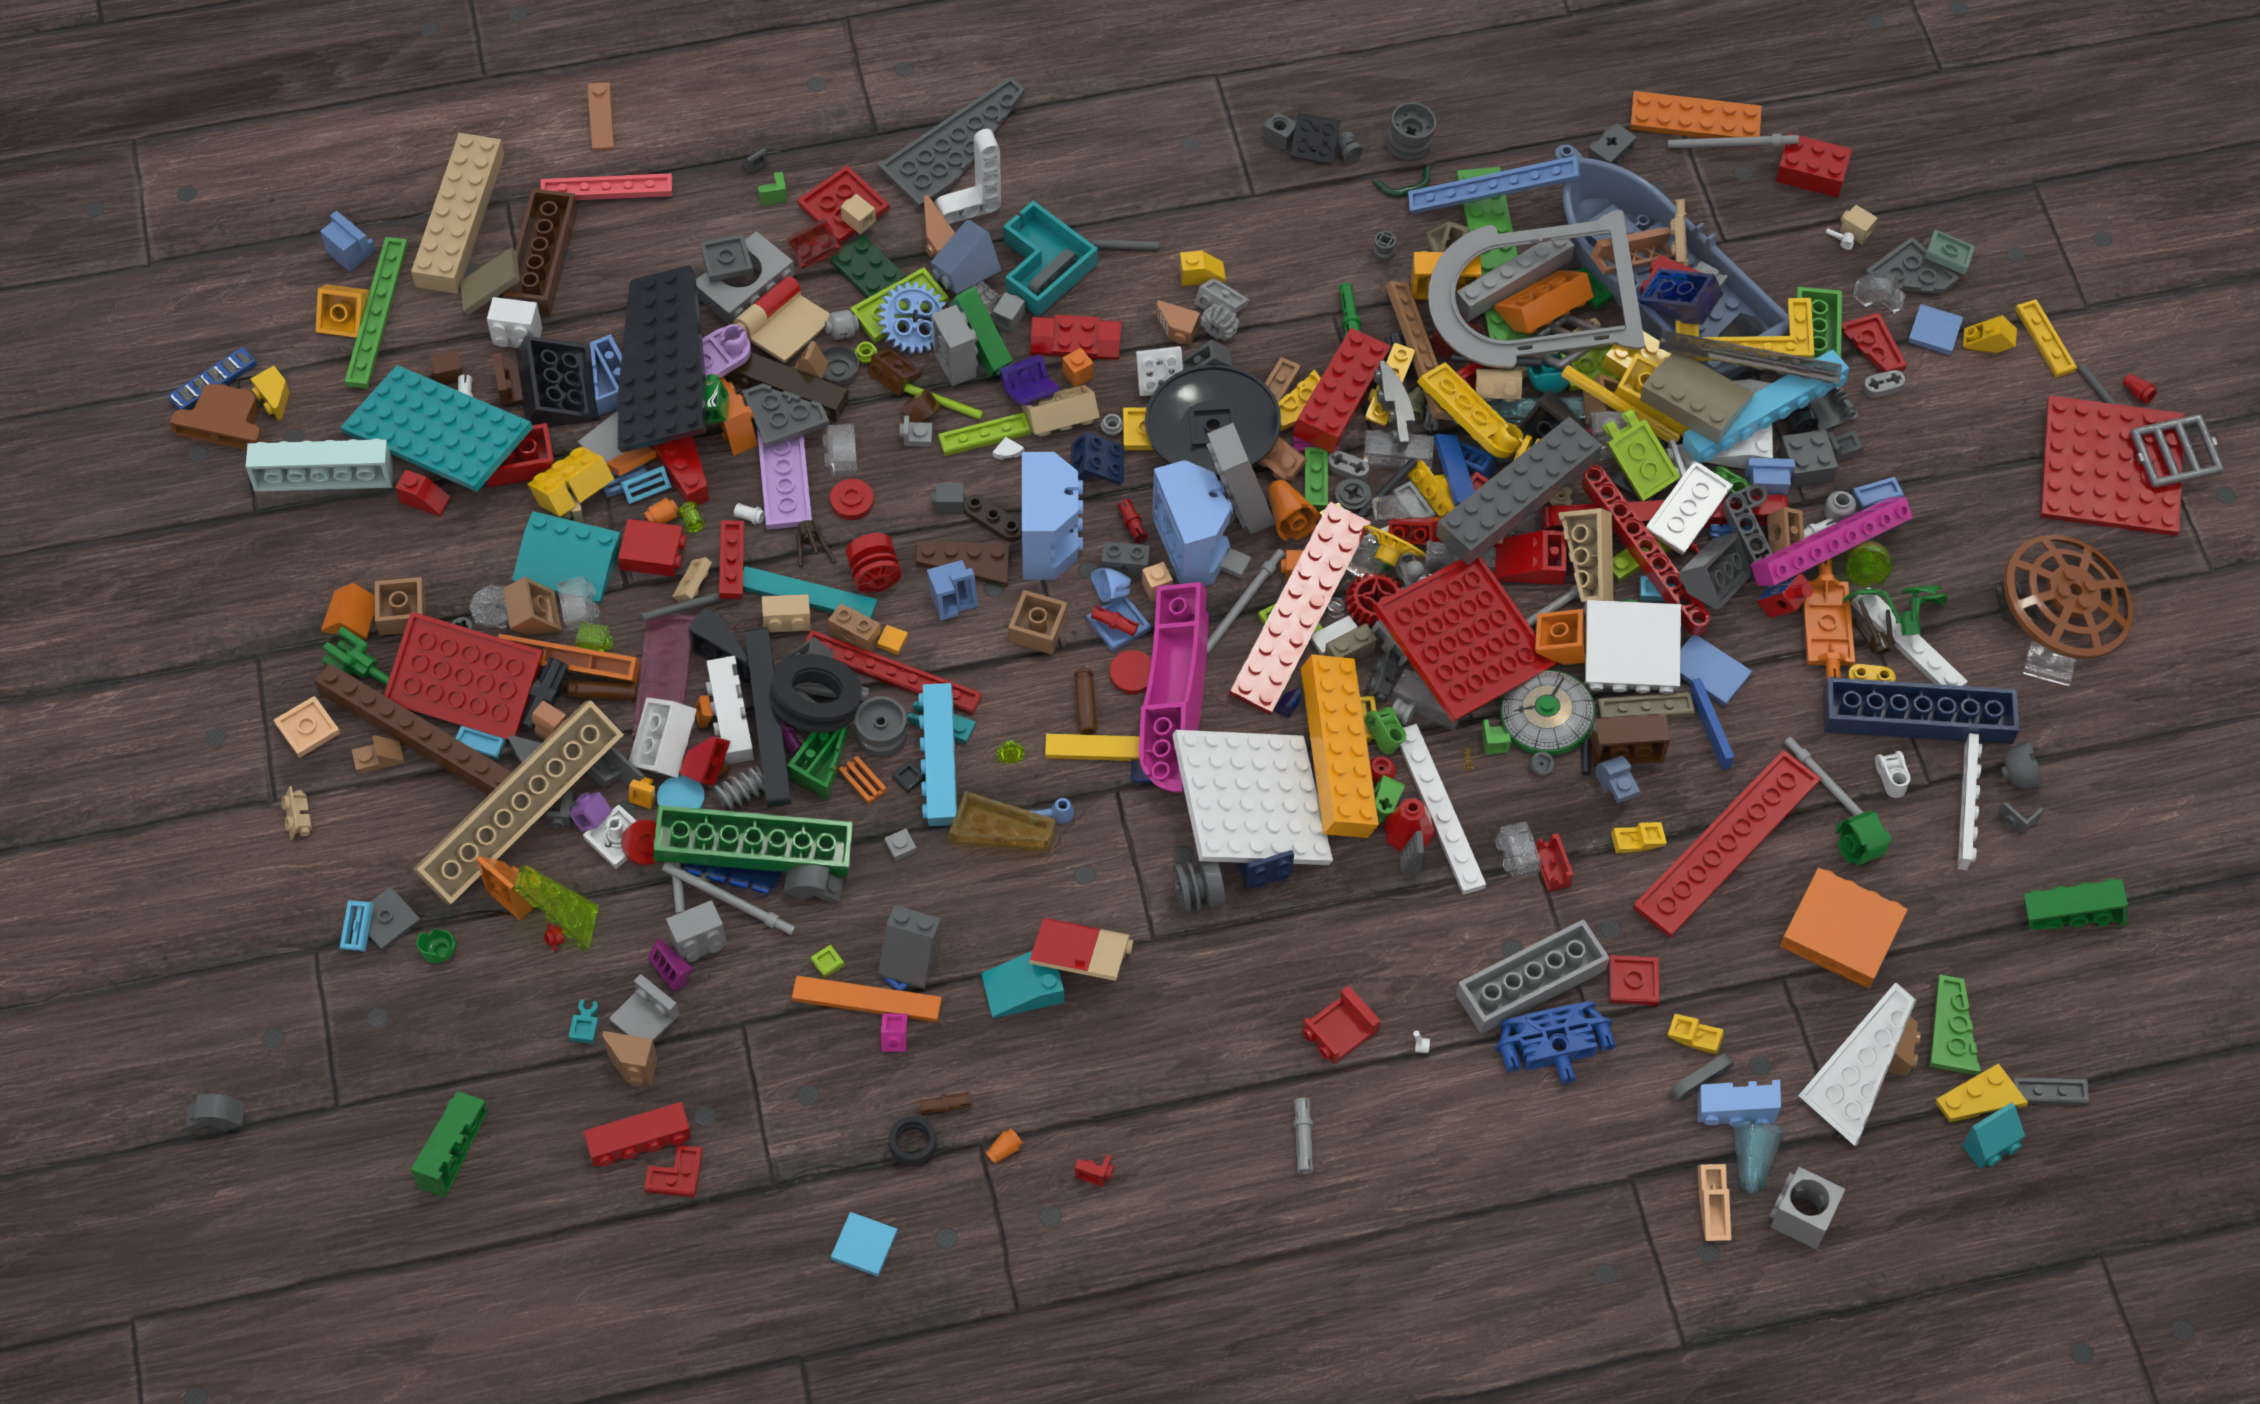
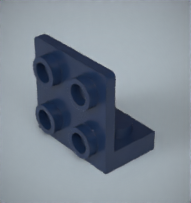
(1098, 457)
(1266, 870)

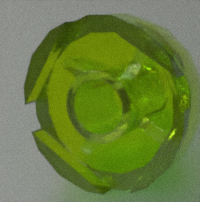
(1868, 563)

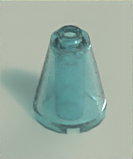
(1755, 1152)

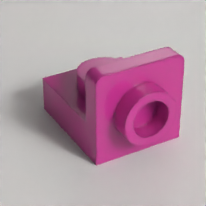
(894, 1032)

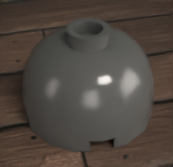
(2022, 767)

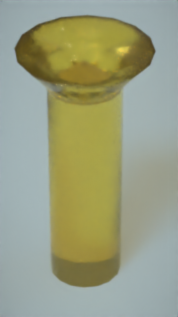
(1469, 765)

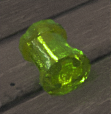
(691, 517)

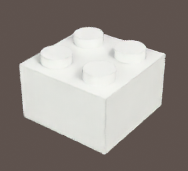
(512, 321)

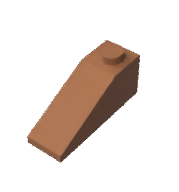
(601, 116)
(937, 228)

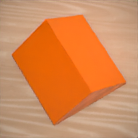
(352, 609)

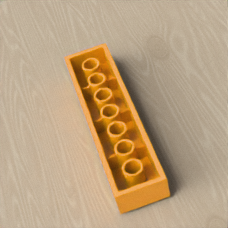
(1339, 746)

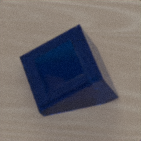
(1288, 703)

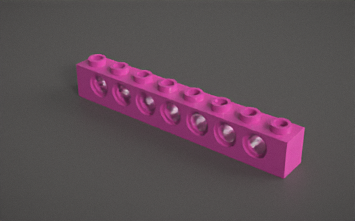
(1831, 541)

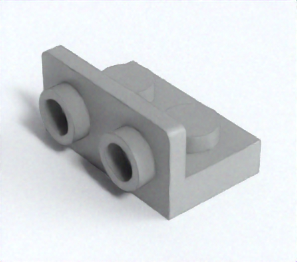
(1218, 293)

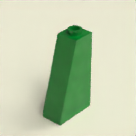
(989, 343)

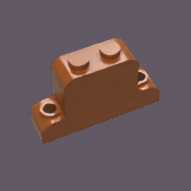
(220, 417)

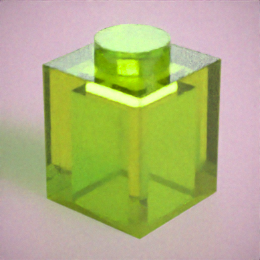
(594, 637)

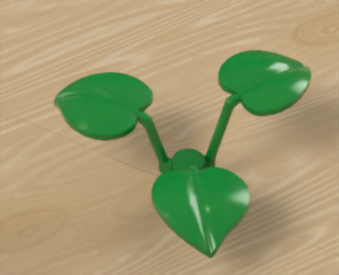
(1910, 619)

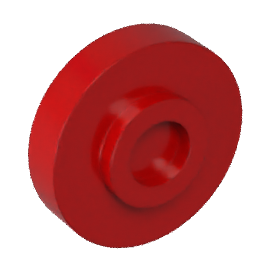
(851, 499)
(639, 841)

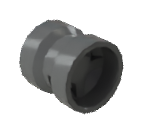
(1350, 148)
(1384, 246)

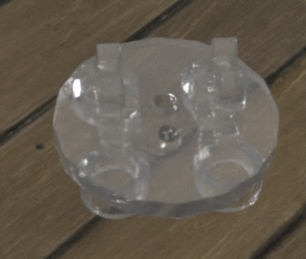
(489, 615)

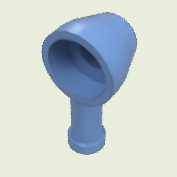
(1062, 816)

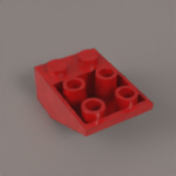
(1532, 558)

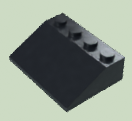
(556, 382)

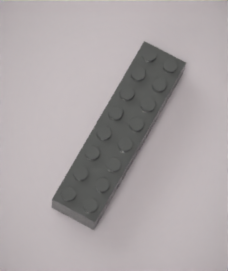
(1518, 490)

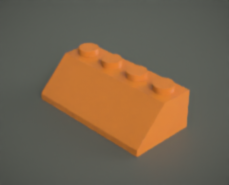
(1545, 300)

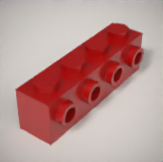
(637, 1135)

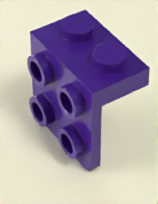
(1027, 380)

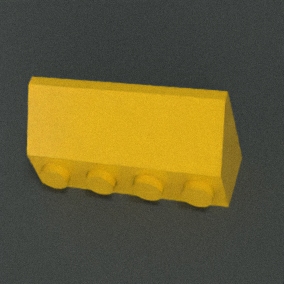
(1631, 388)

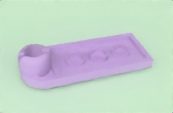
(725, 350)

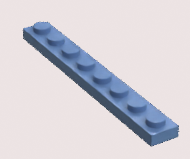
(1494, 184)

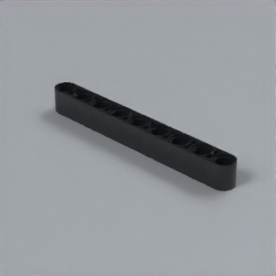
(768, 722)

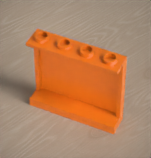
(1843, 927)

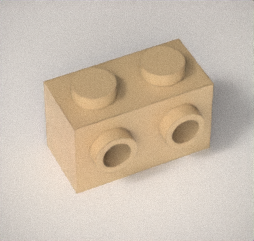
(1499, 384)
(786, 613)

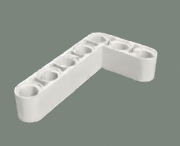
(986, 194)

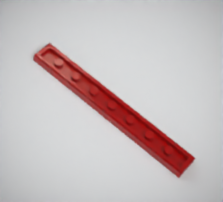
(894, 672)

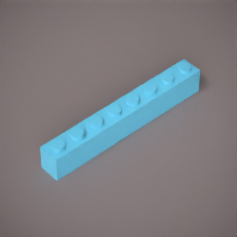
(1764, 408)

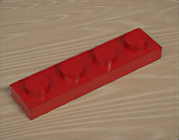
(731, 559)

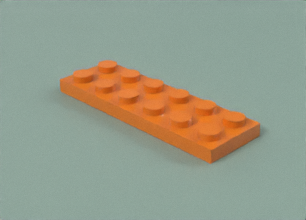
(1693, 116)

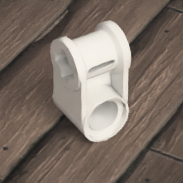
(1892, 770)

